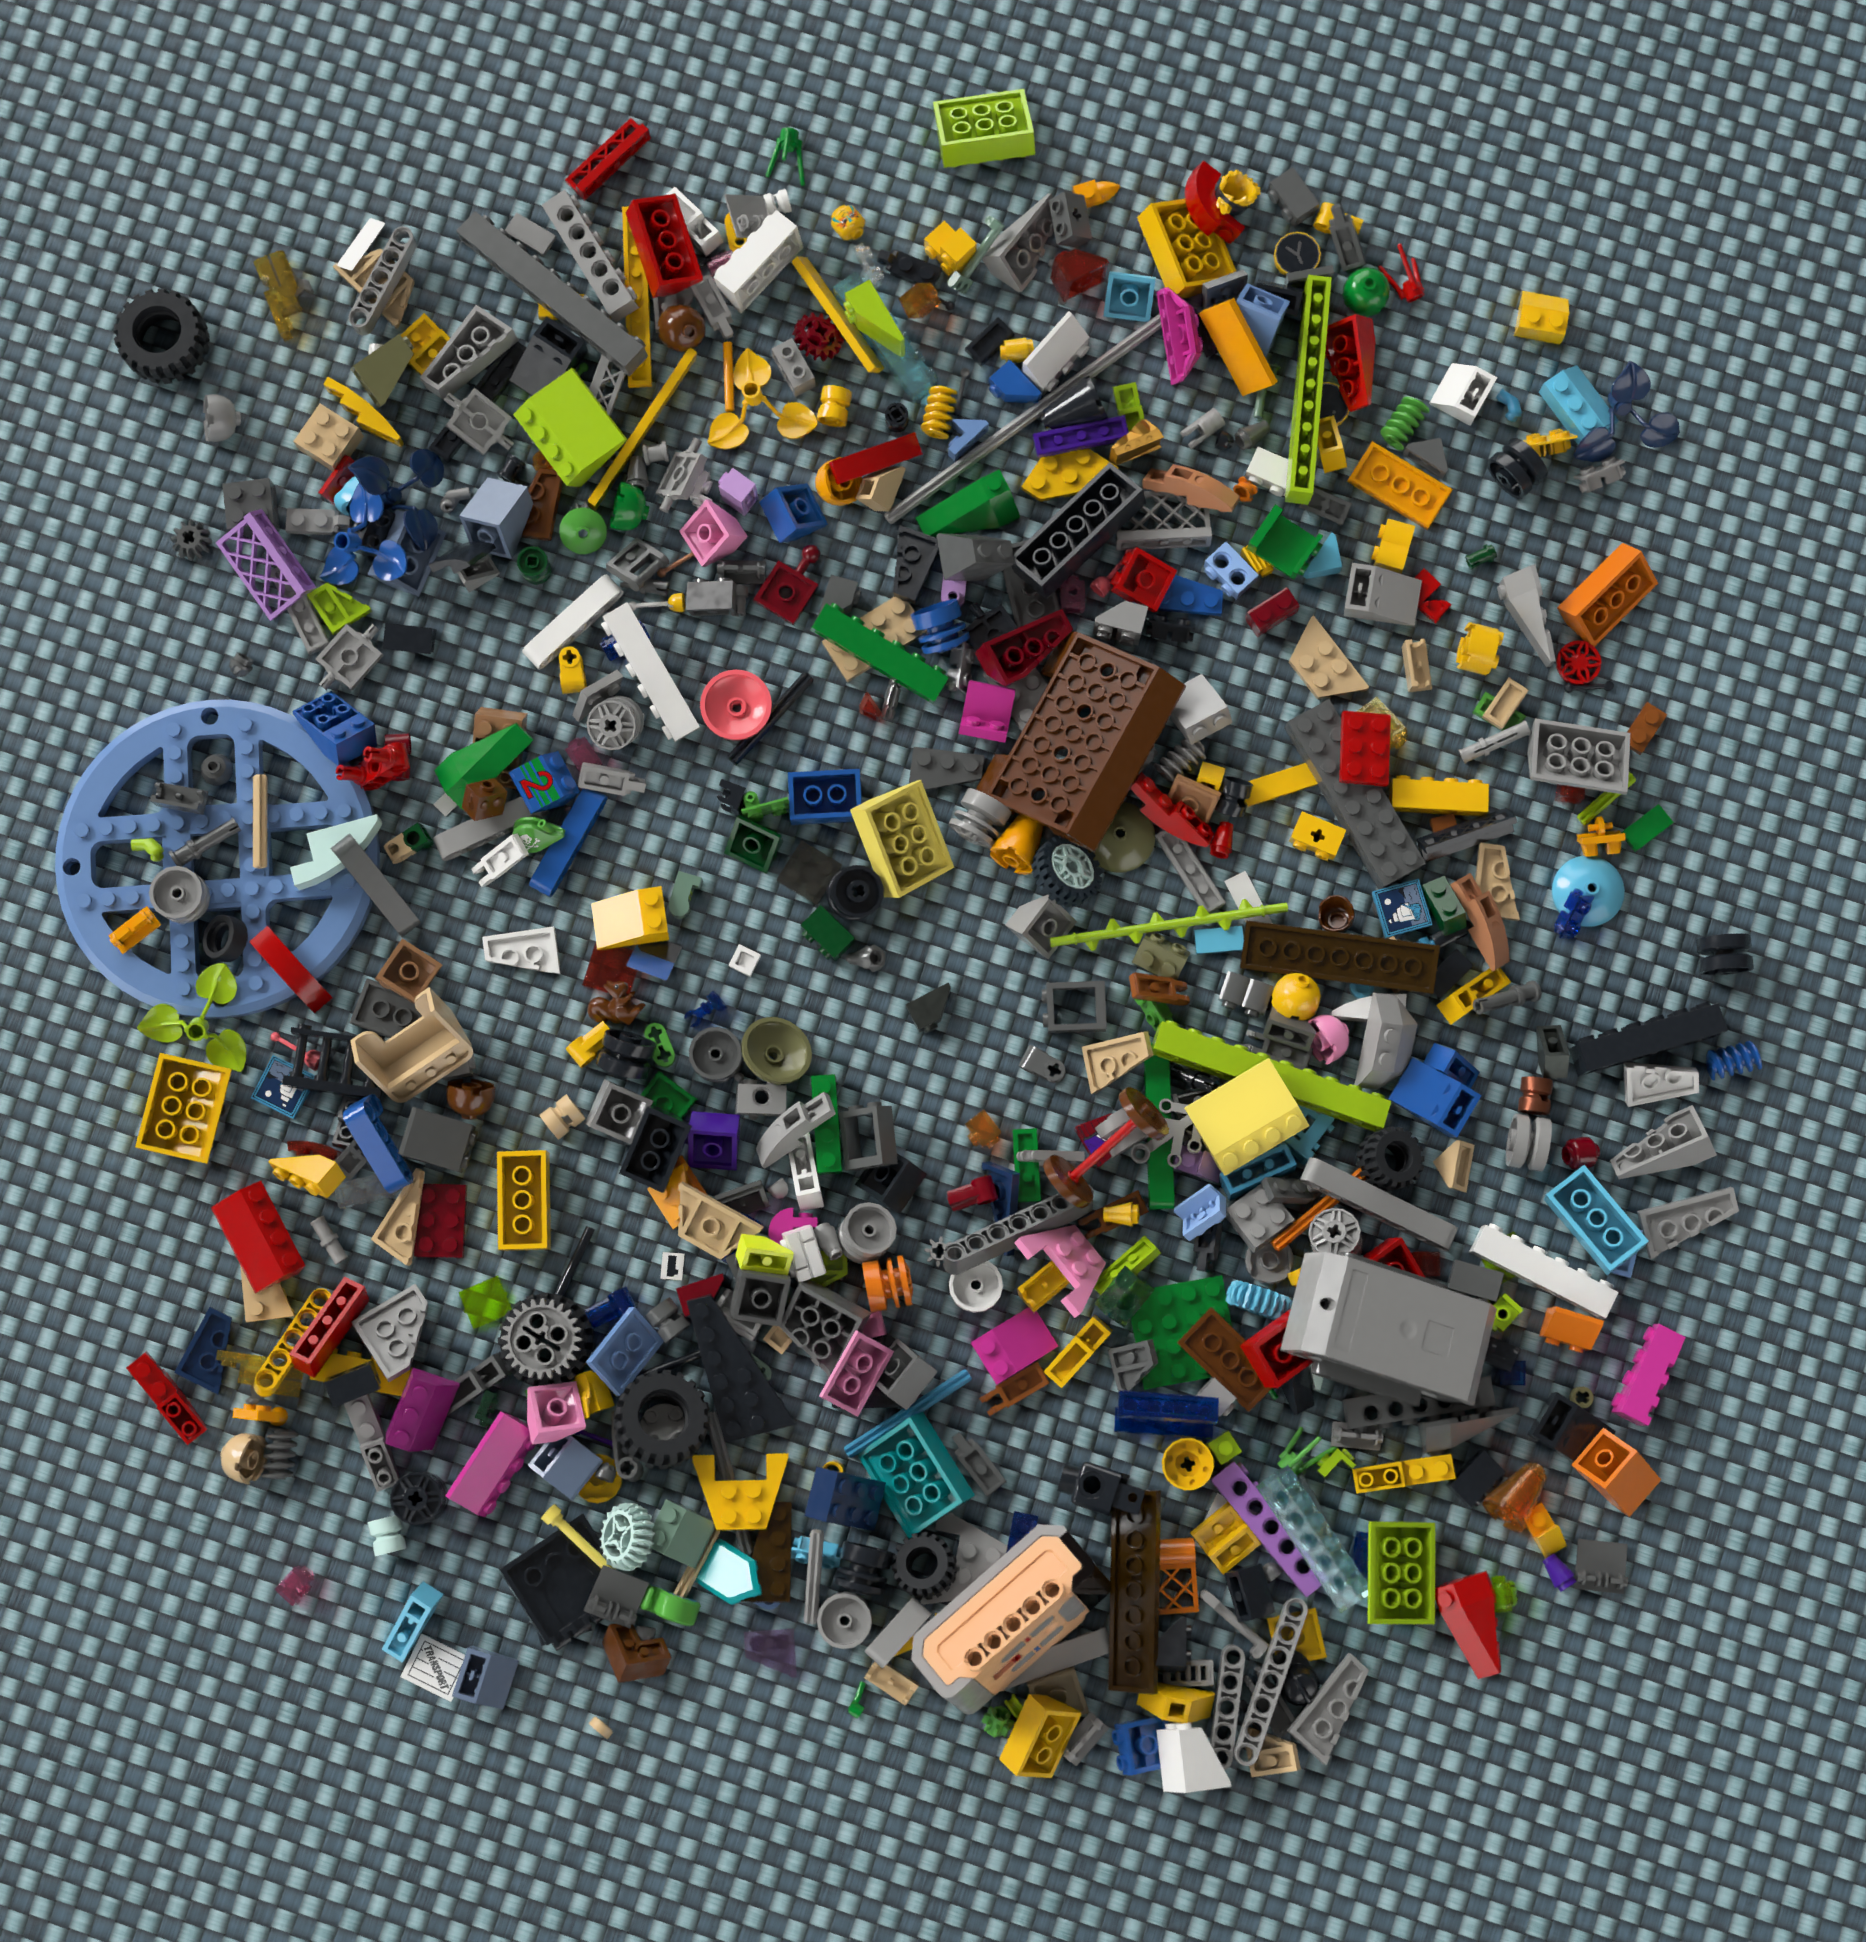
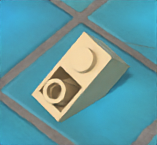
(880, 488)

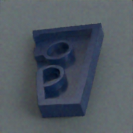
(199, 1359)

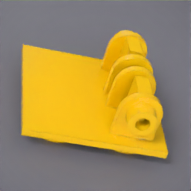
(1557, 442)

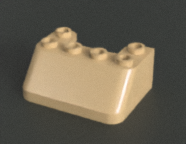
(417, 1053)

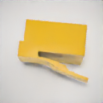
(593, 1393)

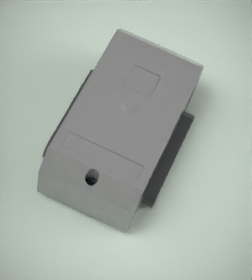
(1387, 1330)

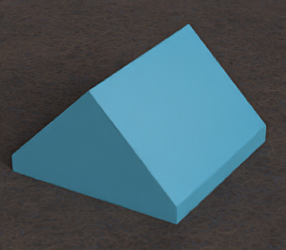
(1129, 296)

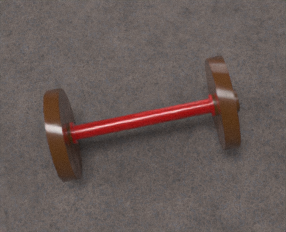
(1069, 1180)

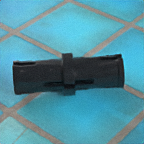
(1194, 1079)

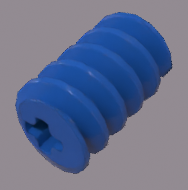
(1733, 1058)

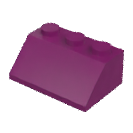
(421, 1411)

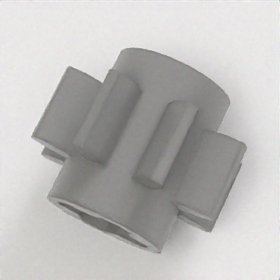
(935, 1246)

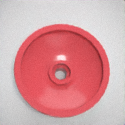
(734, 689)

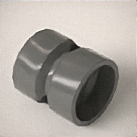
(667, 1320)

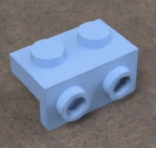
(1201, 1211)

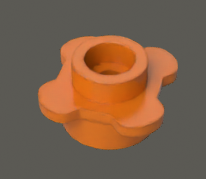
(1245, 489)

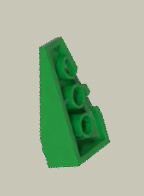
(976, 507)
(481, 760)

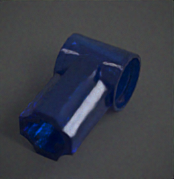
(610, 1308)

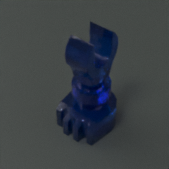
(713, 1002)

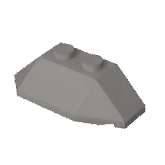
(1386, 1042)

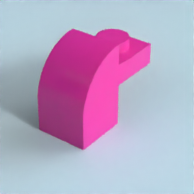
(785, 1221)

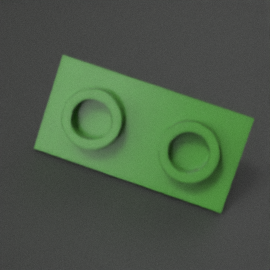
(1155, 1013)

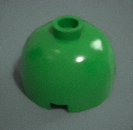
(1366, 291)
(628, 508)

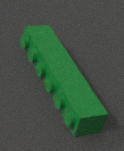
(880, 653)

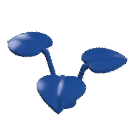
(340, 563)

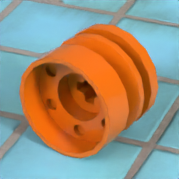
(887, 1283)

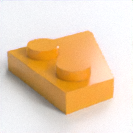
(670, 1199)

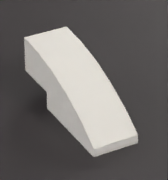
(700, 230)
(1359, 1009)

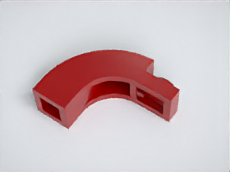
(1202, 204)

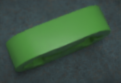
(665, 1043)

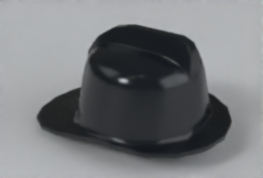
(1300, 1681)

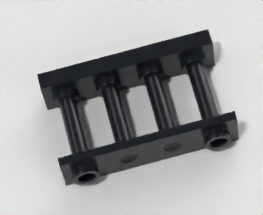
(321, 1081)

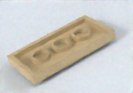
(891, 619)

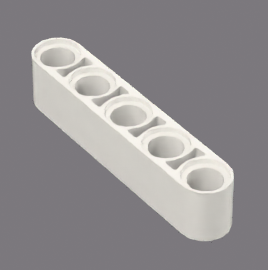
(572, 621)

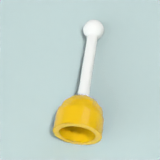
(675, 603)

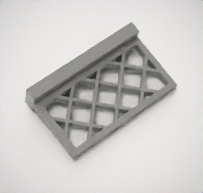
(1166, 537)

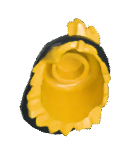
(1236, 193)

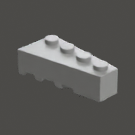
(468, 352)

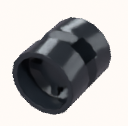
(1233, 796)

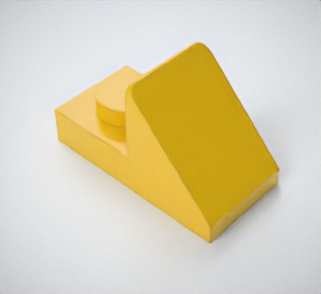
(1545, 1532)

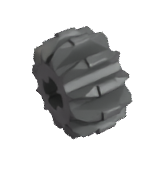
(191, 531)

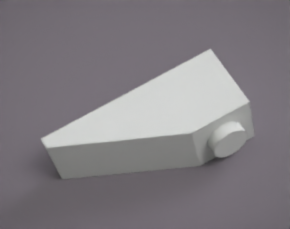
(806, 1176)

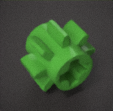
(997, 1721)

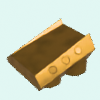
(1138, 442)

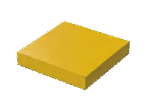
(1310, 1639)

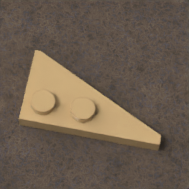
(399, 1226)

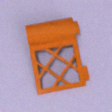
(1178, 1554)

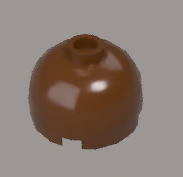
(681, 328)
(470, 1097)

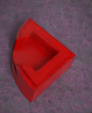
(1434, 609)

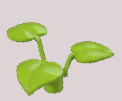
(224, 1050)

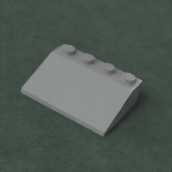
(1579, 756)

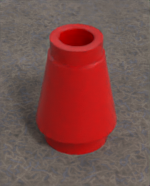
(1222, 841)

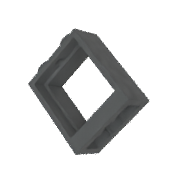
(1100, 1007)
(883, 1132)

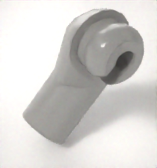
(453, 497)

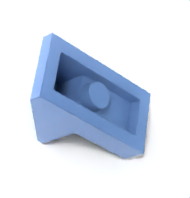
(970, 433)

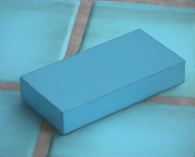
(1218, 941)

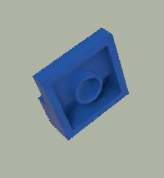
(1138, 1745)

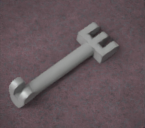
(1260, 1645)

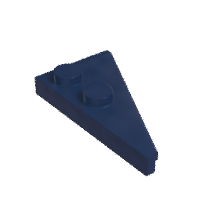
(1007, 1188)

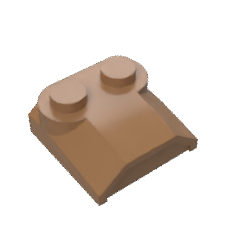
(408, 971)

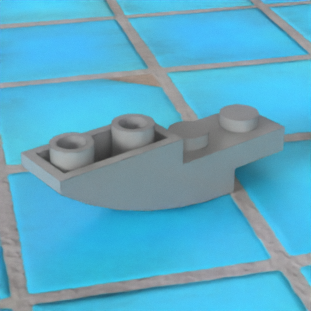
(789, 1127)
(372, 1442)

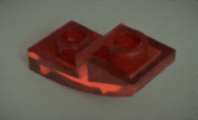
(303, 1148)

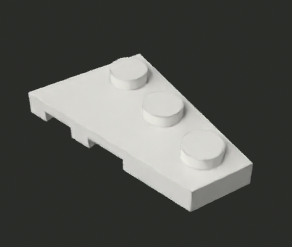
(524, 949)
(1658, 1082)

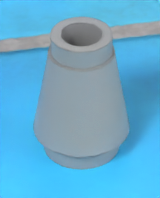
(828, 1240)

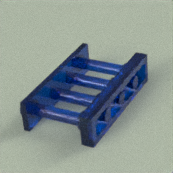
(1166, 1414)

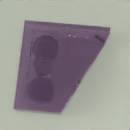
(773, 1649)

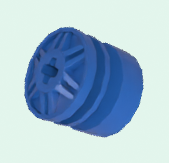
(940, 626)

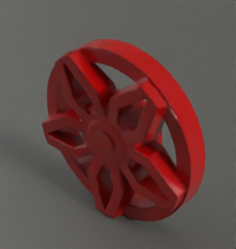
(1578, 662)

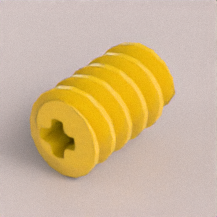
(937, 411)

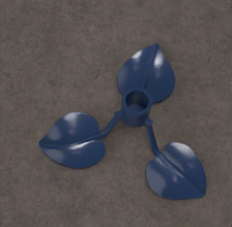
(1629, 385)
(373, 477)

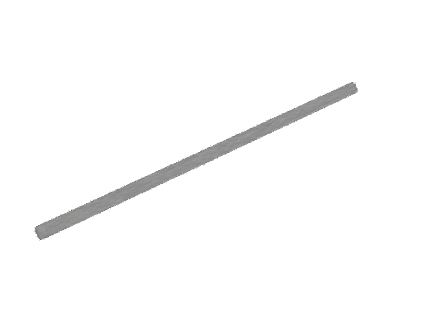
(1021, 421)

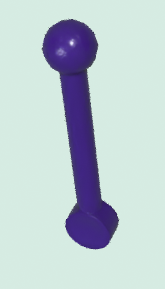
(595, 1437)

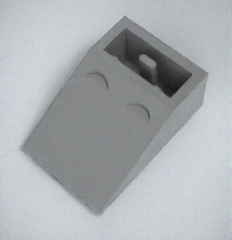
(1382, 595)

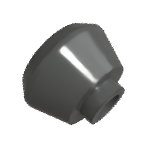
(220, 774)

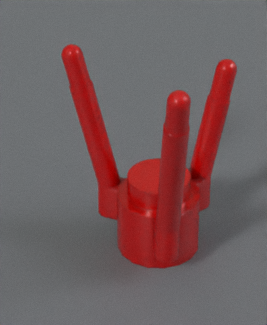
(1413, 287)

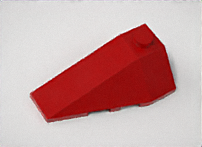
(1351, 356)
(1470, 1615)

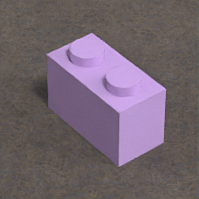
(738, 491)

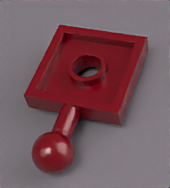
(784, 576)

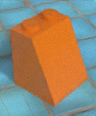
(1616, 1471)

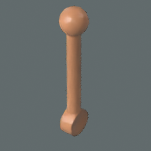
(662, 572)

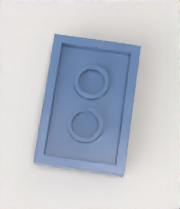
(625, 1351)

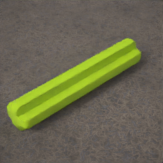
(1600, 803)

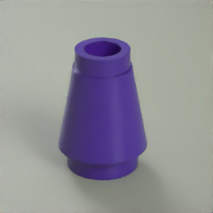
(1559, 1573)

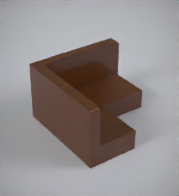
(634, 1658)

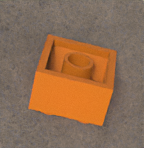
(1570, 1329)

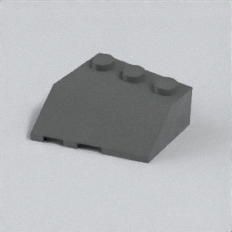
(822, 1323)

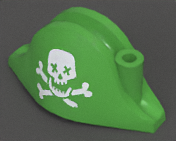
(537, 833)

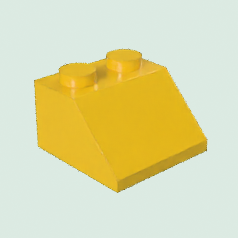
(1542, 317)

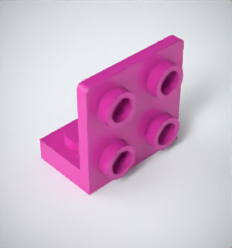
(987, 711)

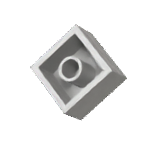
(1258, 1219)

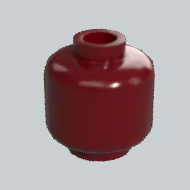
(1580, 1152)

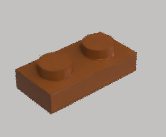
(1645, 727)

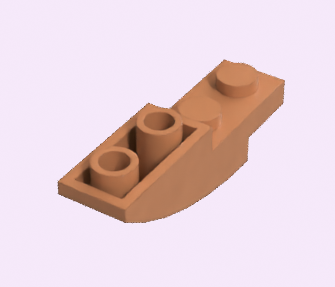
(1198, 487)
(1488, 924)

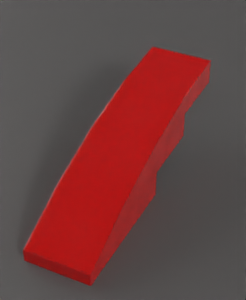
(875, 458)

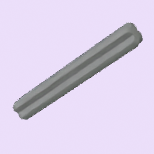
(813, 1576)

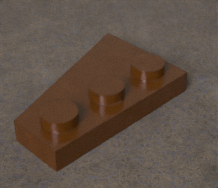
(545, 494)

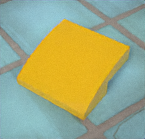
(427, 342)
(1225, 1538)

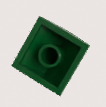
(753, 844)

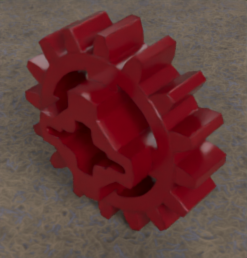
(817, 337)

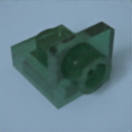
(488, 1405)

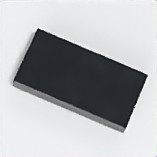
(989, 341)
(1450, 972)

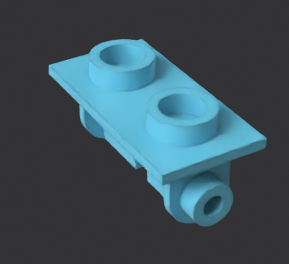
(830, 1555)

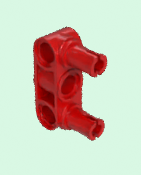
(377, 769)

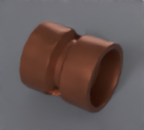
(1535, 1095)

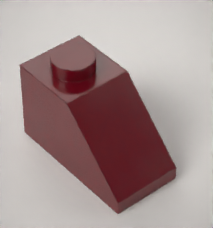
(700, 1288)

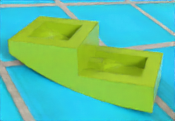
(1128, 403)

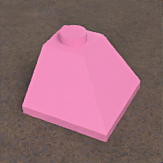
(712, 533)
(554, 1412)

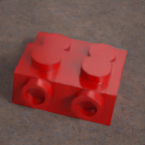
(1142, 579)

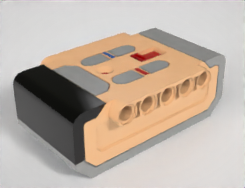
(1009, 1617)

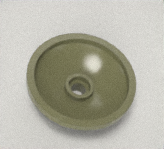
(1134, 848)
(784, 1043)

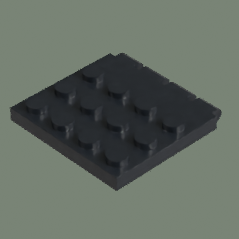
(555, 1583)

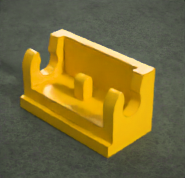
(1042, 1286)

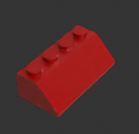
(663, 244)
(258, 1237)

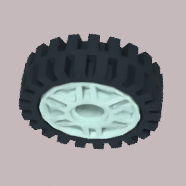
(1066, 872)

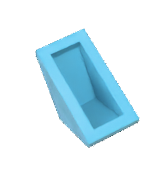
(1327, 560)

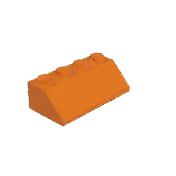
(1608, 594)

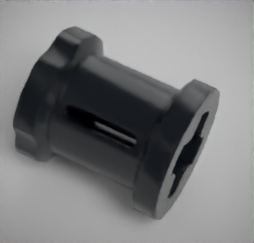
(511, 469)

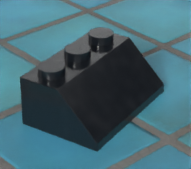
(655, 1148)

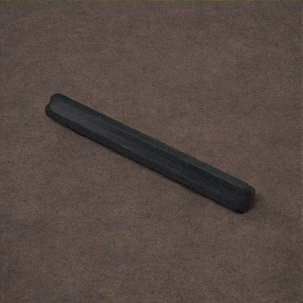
(777, 711)

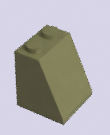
(383, 368)

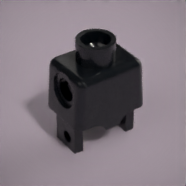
(1110, 1495)

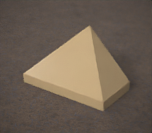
(1455, 1165)

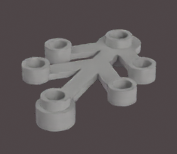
(1176, 1131)

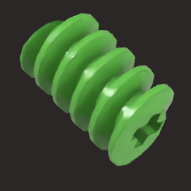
(1402, 420)

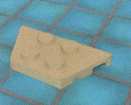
(359, 275)
(1323, 664)
(711, 1223)

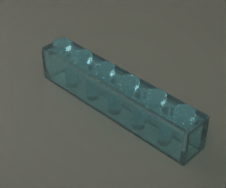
(907, 370)

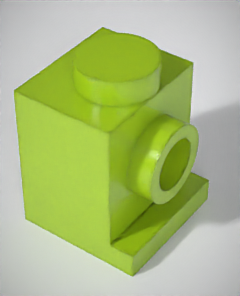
(1510, 1307)

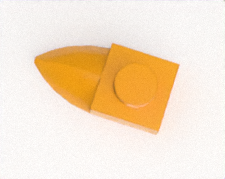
(1096, 192)

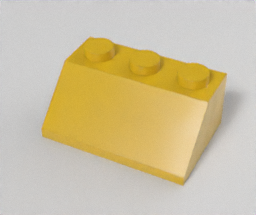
(1039, 1737)

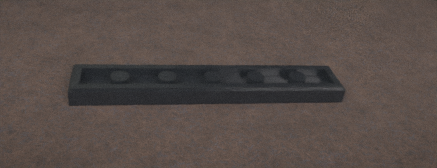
(492, 387)

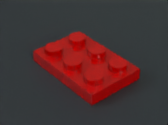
(1365, 748)

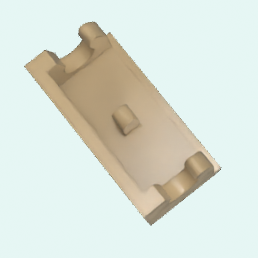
(1416, 665)
(892, 1682)

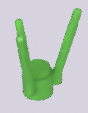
(1294, 1461)

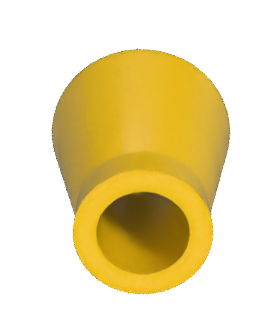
(1122, 1214)

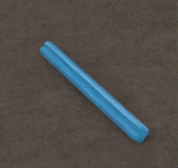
(918, 1406)

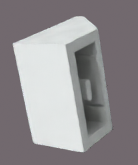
(1463, 392)

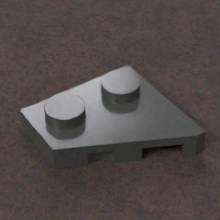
(1132, 1363)

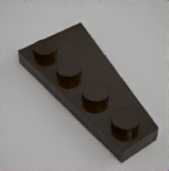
(774, 1557)

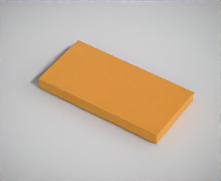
(1238, 347)
(1399, 485)

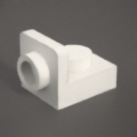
(701, 487)

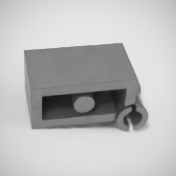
(716, 597)

